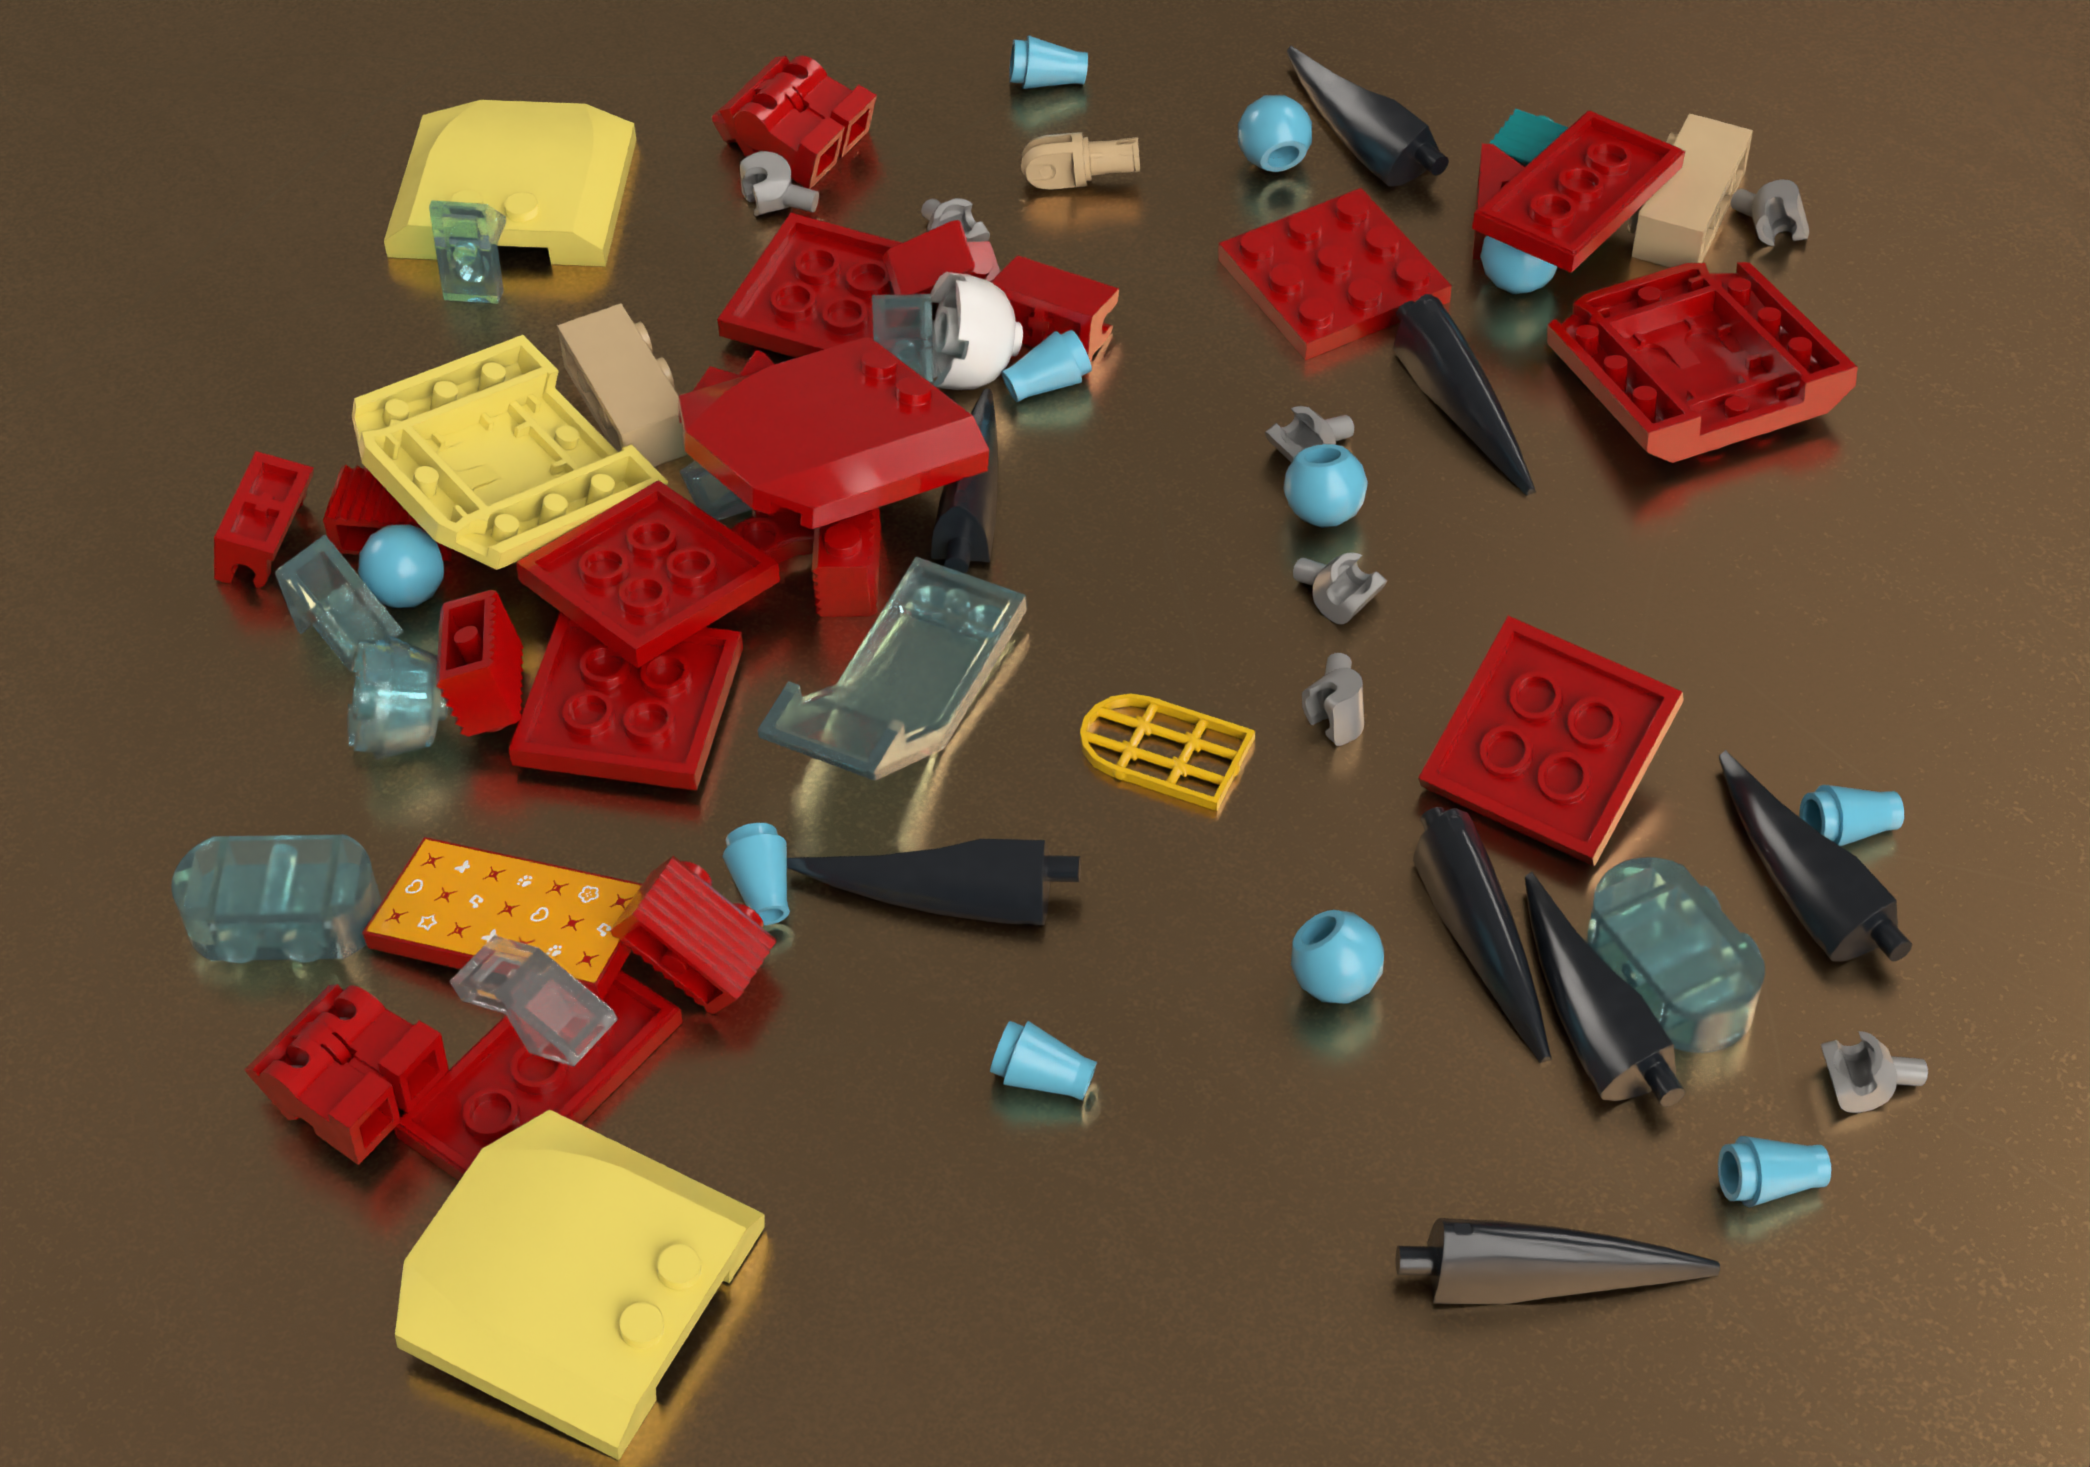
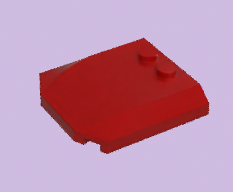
(1701, 358)
(831, 434)

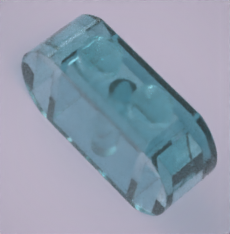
(276, 897)
(1677, 952)

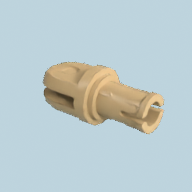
(1072, 160)

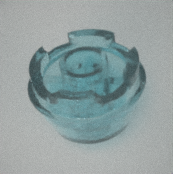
(393, 698)

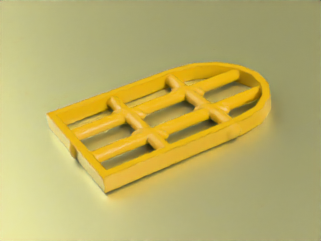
(1178, 765)

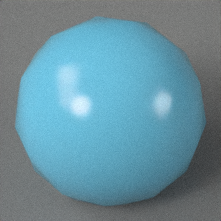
(1275, 133)
(1513, 268)
(1325, 485)
(401, 566)
(1337, 957)

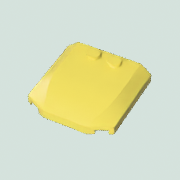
(540, 164)
(493, 454)
(569, 1276)

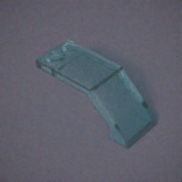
(907, 676)

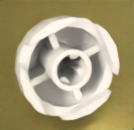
(972, 332)

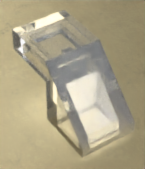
(540, 998)

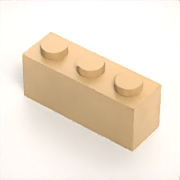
(1688, 209)
(624, 383)

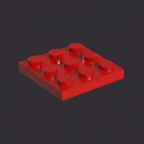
(1331, 272)
(809, 289)
(648, 573)
(625, 722)
(1551, 740)

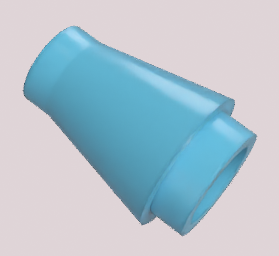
(1045, 64)
(1049, 366)
(1851, 813)
(759, 869)
(1041, 1062)
(1769, 1169)

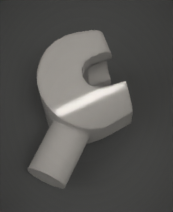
(768, 182)
(954, 209)
(1774, 210)
(1307, 431)
(1339, 586)
(1337, 698)
(1868, 1074)

